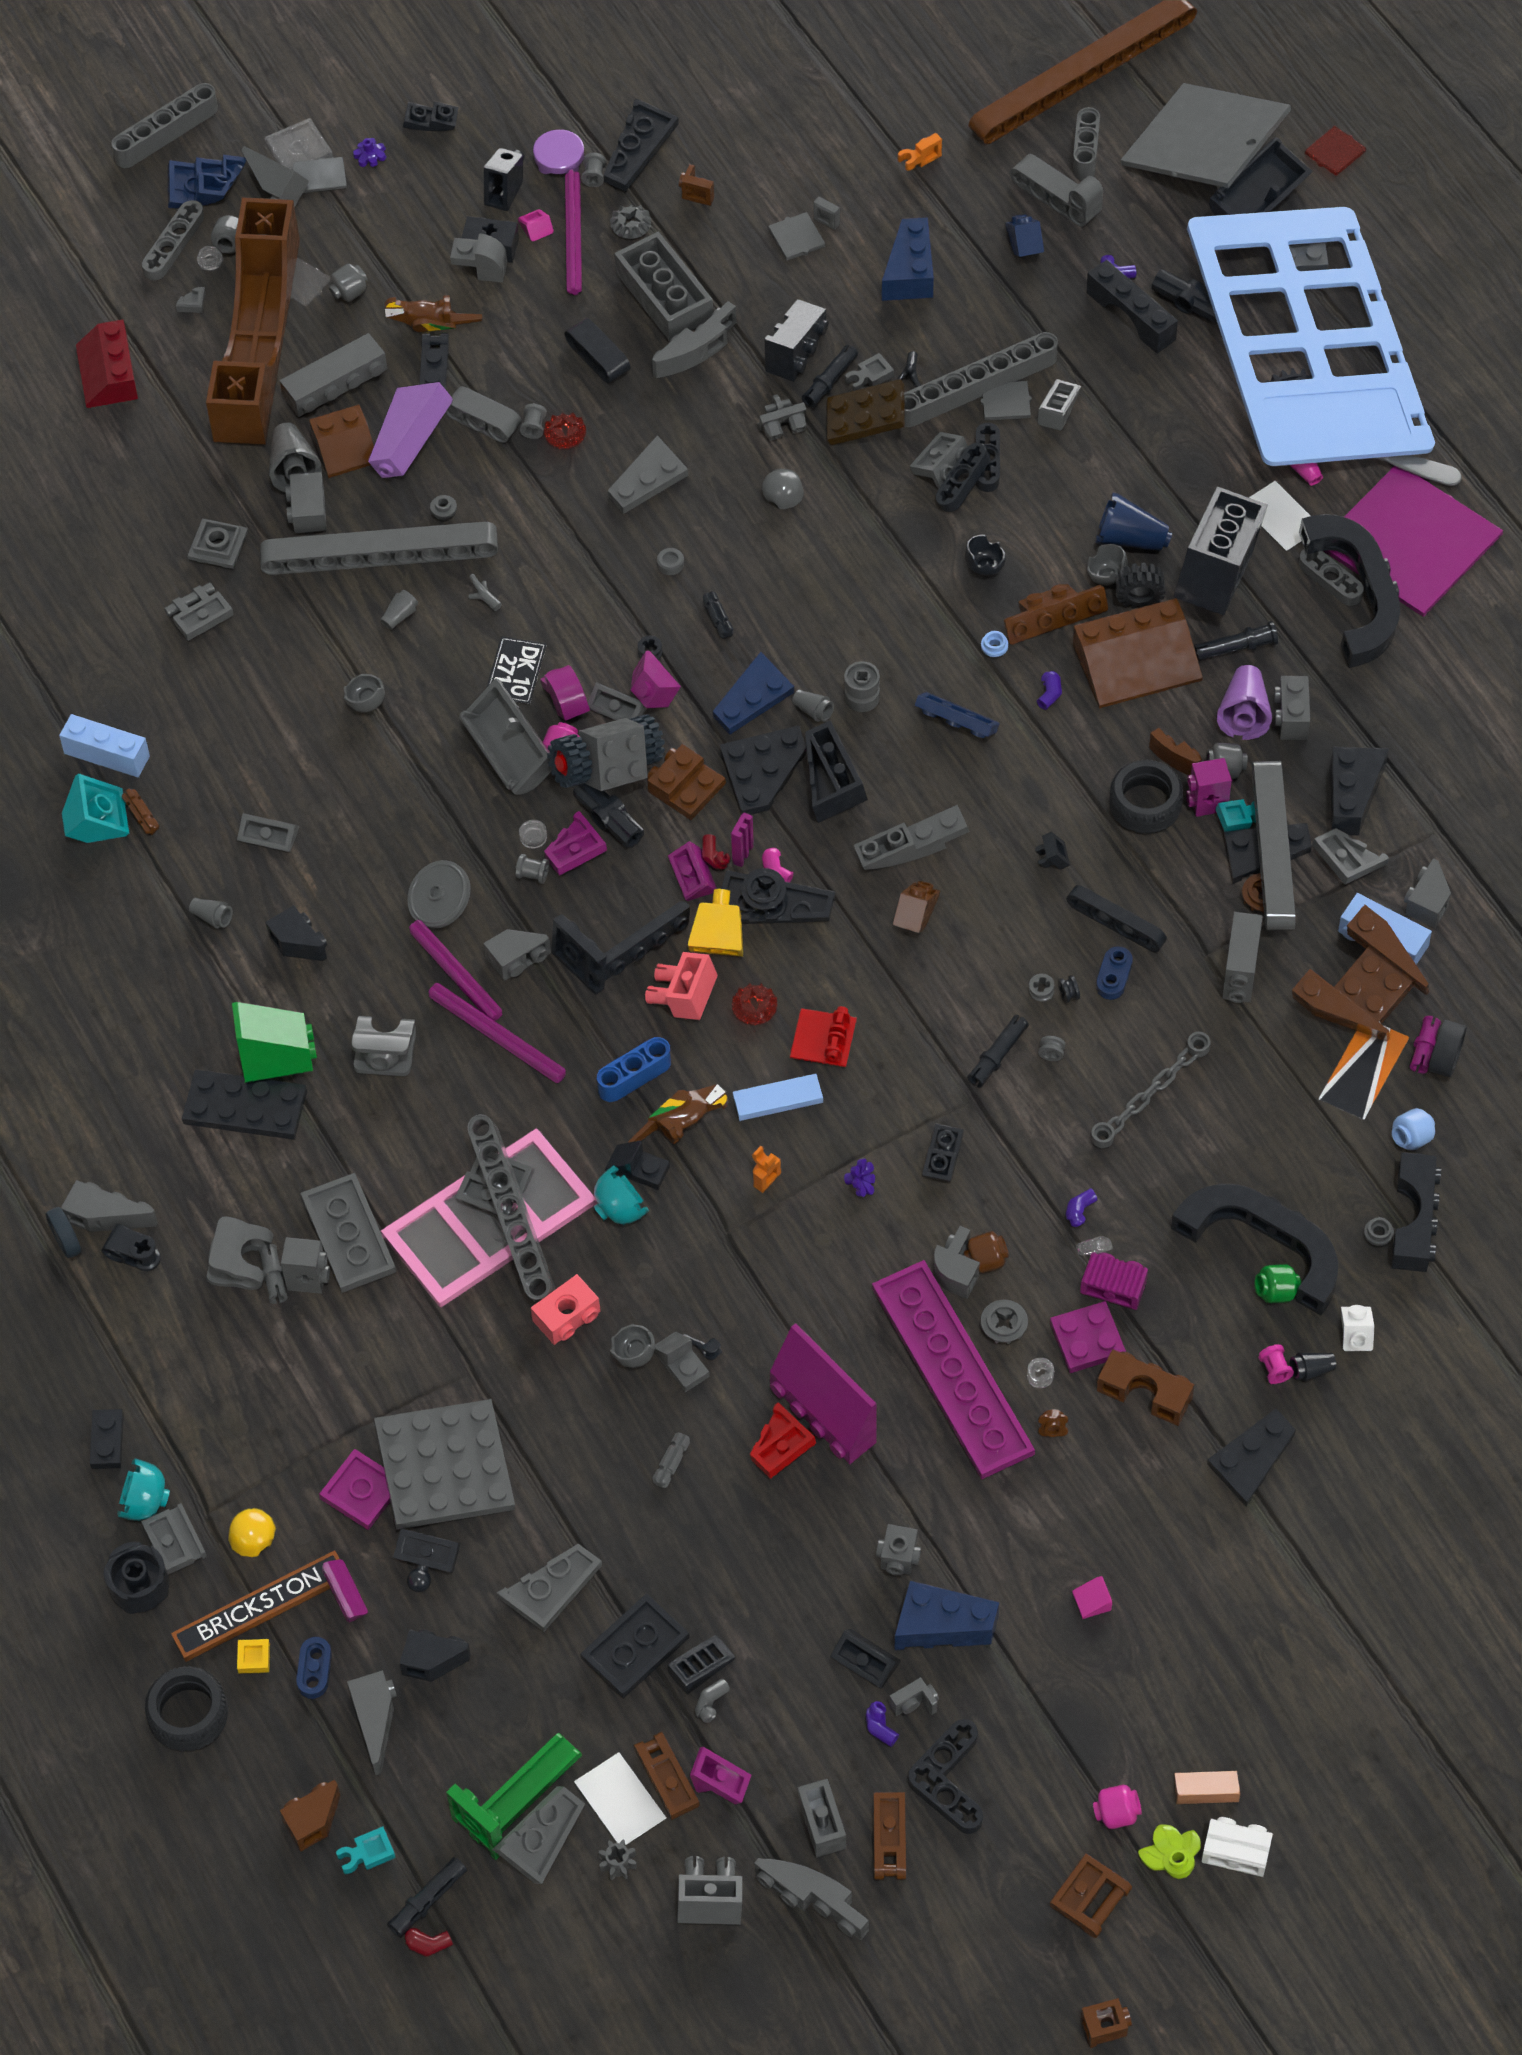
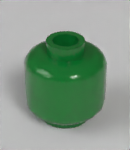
(1277, 1283)

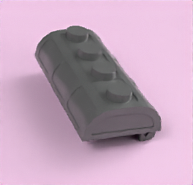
(507, 739)

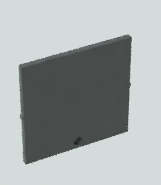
(1205, 135)

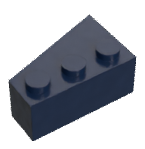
(944, 1618)

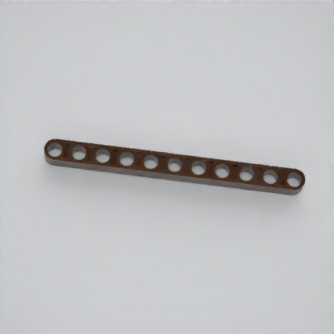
(1081, 69)

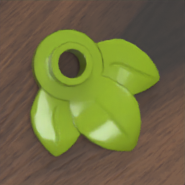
(1171, 1847)

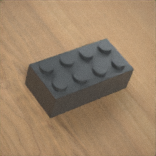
(663, 285)

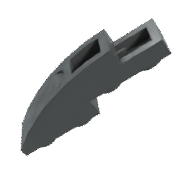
(695, 347)
(910, 843)
(803, 1886)

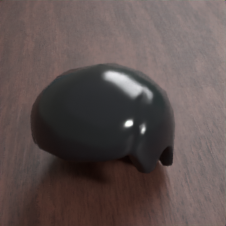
(983, 556)

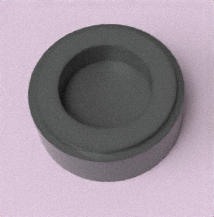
(670, 561)

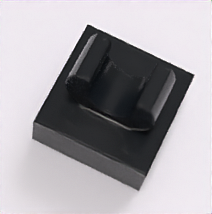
(1055, 852)

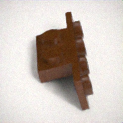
(1054, 610)

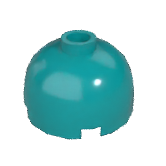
(617, 1198)
(143, 1492)

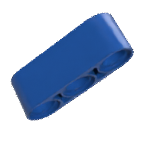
(627, 1080)

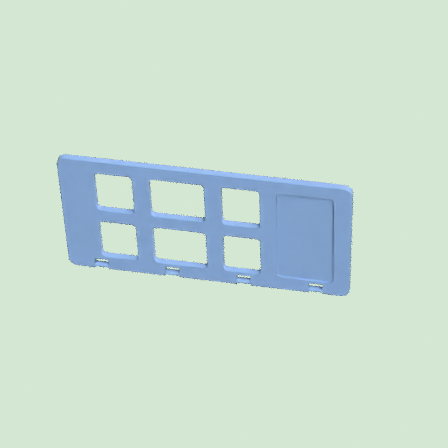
(1327, 414)

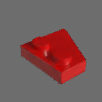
(780, 1442)

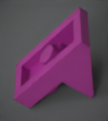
(719, 1776)

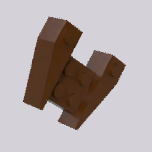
(1372, 983)

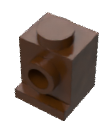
(1109, 2011)

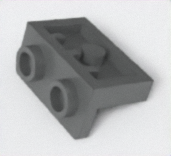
(939, 457)

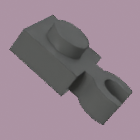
(871, 371)

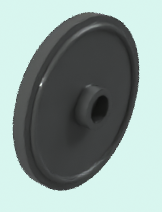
(439, 894)

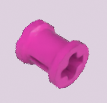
(1276, 1364)

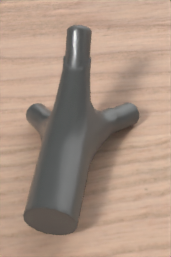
(484, 594)

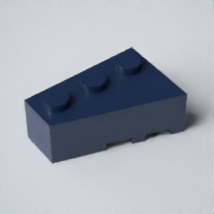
(910, 263)

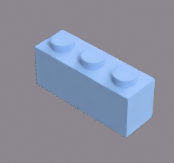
(104, 745)
(1411, 935)

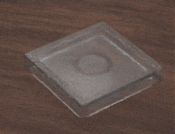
(298, 144)

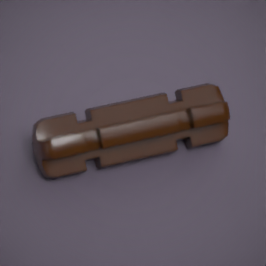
(140, 811)

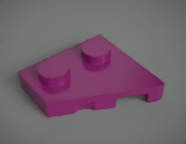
(574, 845)

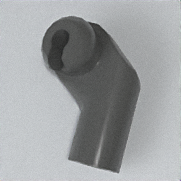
(707, 1697)

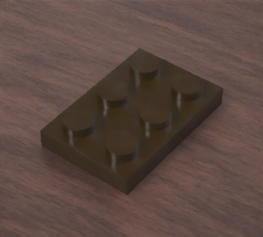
(865, 412)

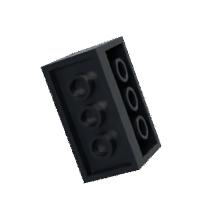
(1220, 550)

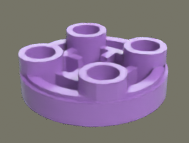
(558, 152)

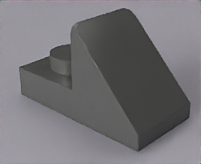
(681, 1361)

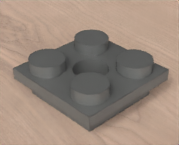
(220, 554)

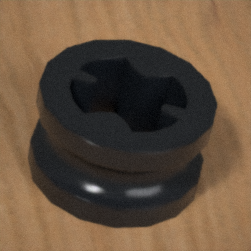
(650, 641)
(1069, 989)

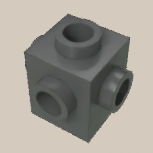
(899, 1550)

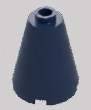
(1131, 526)

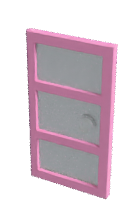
(459, 1244)

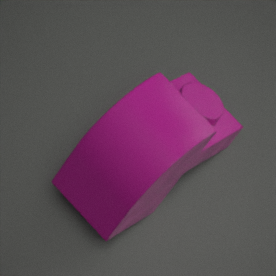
(565, 692)

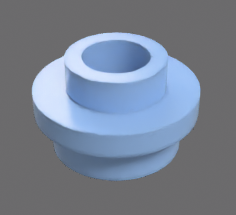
(994, 638)

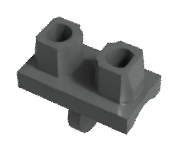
(781, 413)

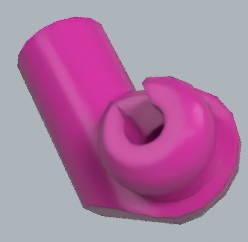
(771, 860)

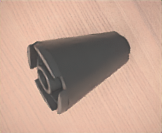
(290, 455)

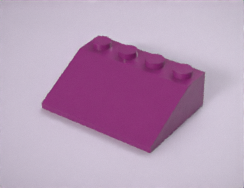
(824, 1396)

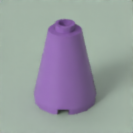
(1245, 705)

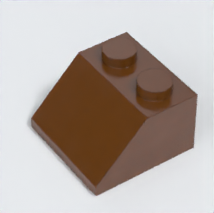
(342, 440)

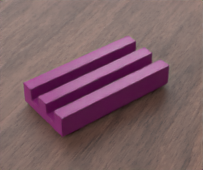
(743, 840)

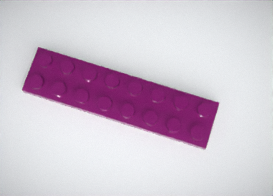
(953, 1369)

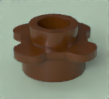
(1053, 1423)

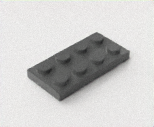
(348, 1232)

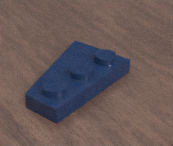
(752, 694)

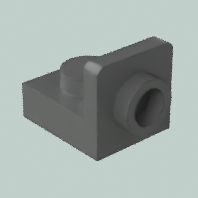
(910, 1696)

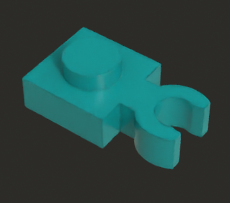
(1236, 815)
(371, 1849)

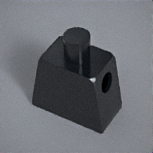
(504, 171)

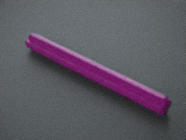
(573, 232)
(497, 1033)

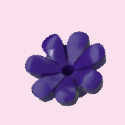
(369, 152)
(861, 1178)

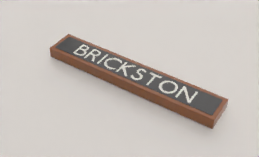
(253, 1609)

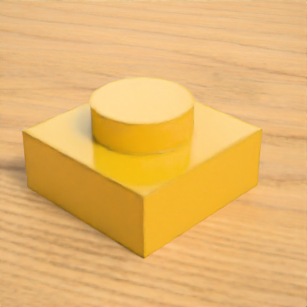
(253, 1656)

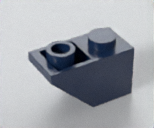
(1025, 235)

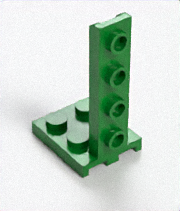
(514, 1797)

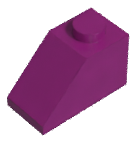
(653, 683)

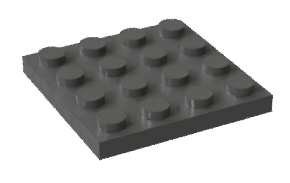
(444, 1464)

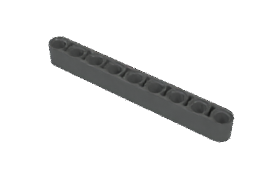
(378, 548)

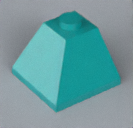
(94, 811)

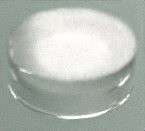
(533, 834)

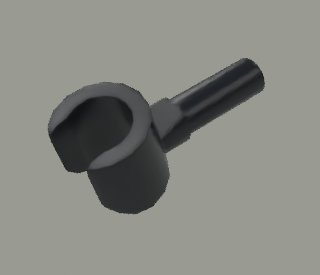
(709, 1350)

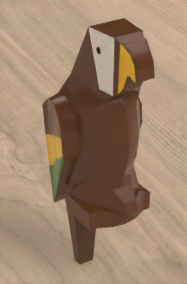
(427, 315)
(682, 1111)

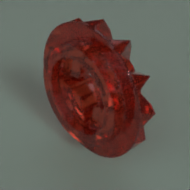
(555, 435)
(746, 1011)

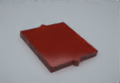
(1335, 150)

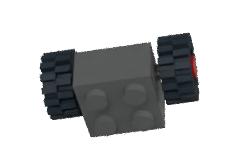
(607, 753)

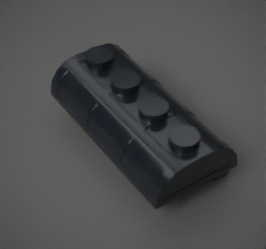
(1262, 183)

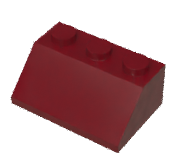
(106, 365)

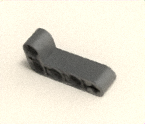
(1072, 200)

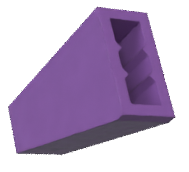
(407, 427)

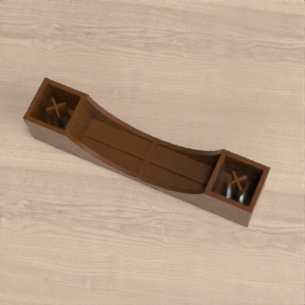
(246, 378)

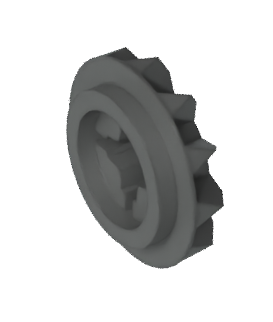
(634, 228)
(1005, 1310)

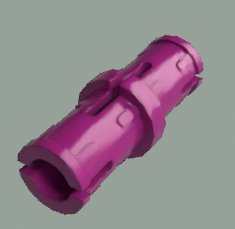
(1425, 1044)

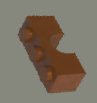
(1125, 1373)

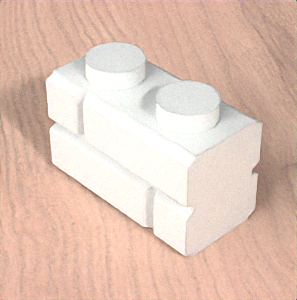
(1237, 1846)

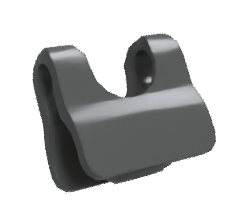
(383, 1052)
(226, 1251)

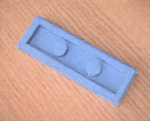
(777, 1097)

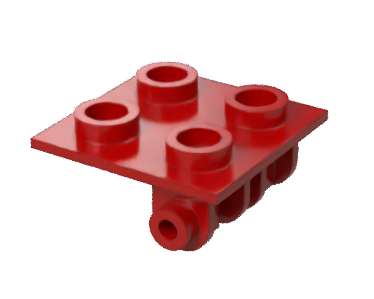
(824, 1036)

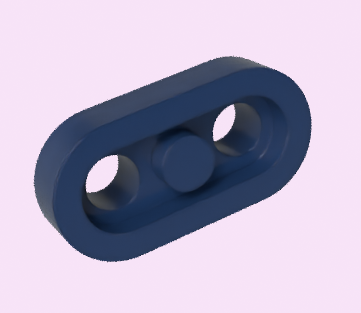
(1115, 971)
(314, 1669)

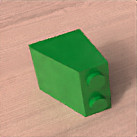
(272, 1041)

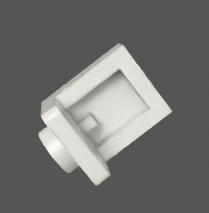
(1357, 1328)

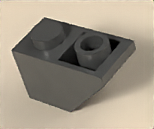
(1430, 896)
(516, 950)

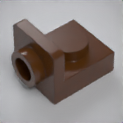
(696, 188)

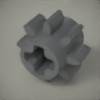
(617, 1850)

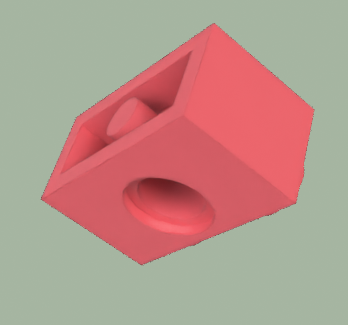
(571, 1295)

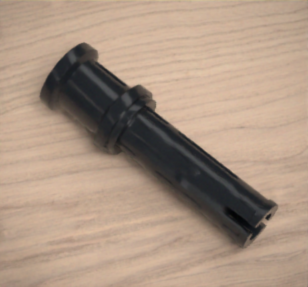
(1248, 639)

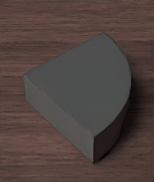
(192, 301)

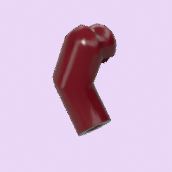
(711, 856)
(426, 1944)

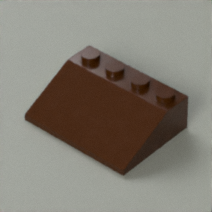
(1137, 653)

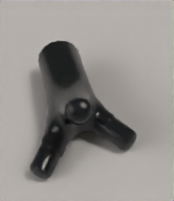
(910, 368)

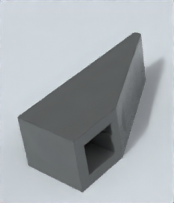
(100, 1210)

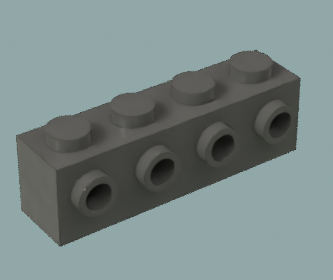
(333, 375)

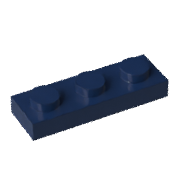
(956, 715)

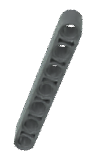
(979, 377)
(1273, 845)
(502, 1199)

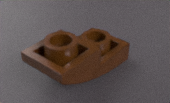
(1178, 757)

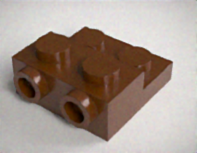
(684, 781)

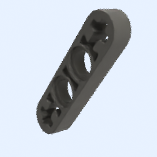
(168, 238)

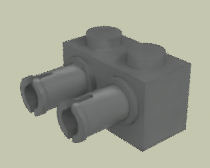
(709, 1897)

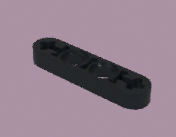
(1116, 918)

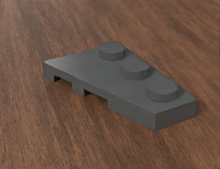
(647, 476)
(548, 1591)
(541, 1834)

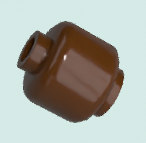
(988, 1250)

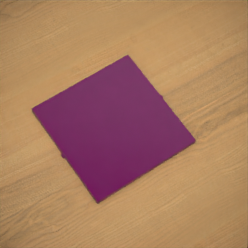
(1422, 535)

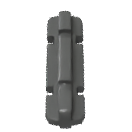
(671, 1460)

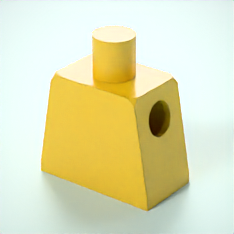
(717, 927)

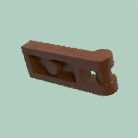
(667, 1776)
(889, 1834)

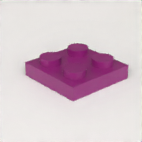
(1086, 1336)
(358, 1490)

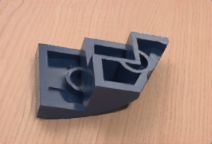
(202, 181)

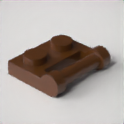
(1082, 1889)

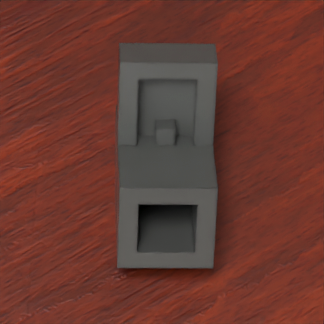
(485, 254)
(953, 1269)

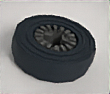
(63, 1232)

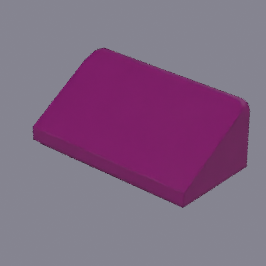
(692, 871)
(344, 1590)

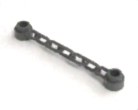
(1105, 1129)

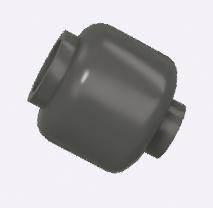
(224, 234)
(348, 282)
(1232, 752)

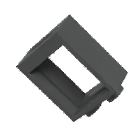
(1242, 957)

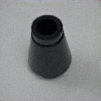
(1311, 1365)

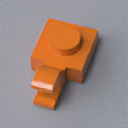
(925, 152)
(766, 1169)

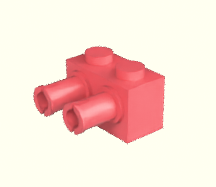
(688, 988)

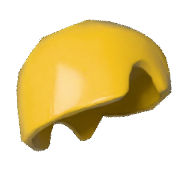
(251, 1532)

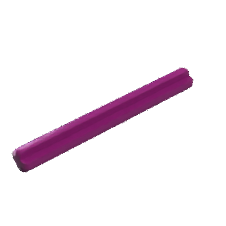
(455, 970)

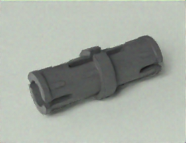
(273, 1273)

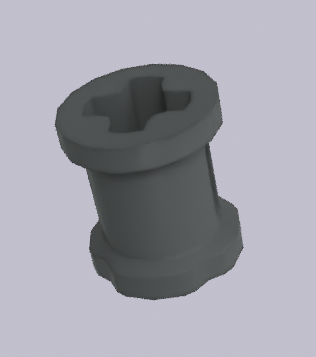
(593, 165)
(533, 420)
(532, 868)

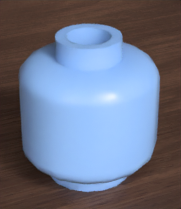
(1413, 1129)

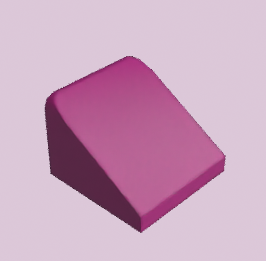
(536, 224)
(1093, 1598)

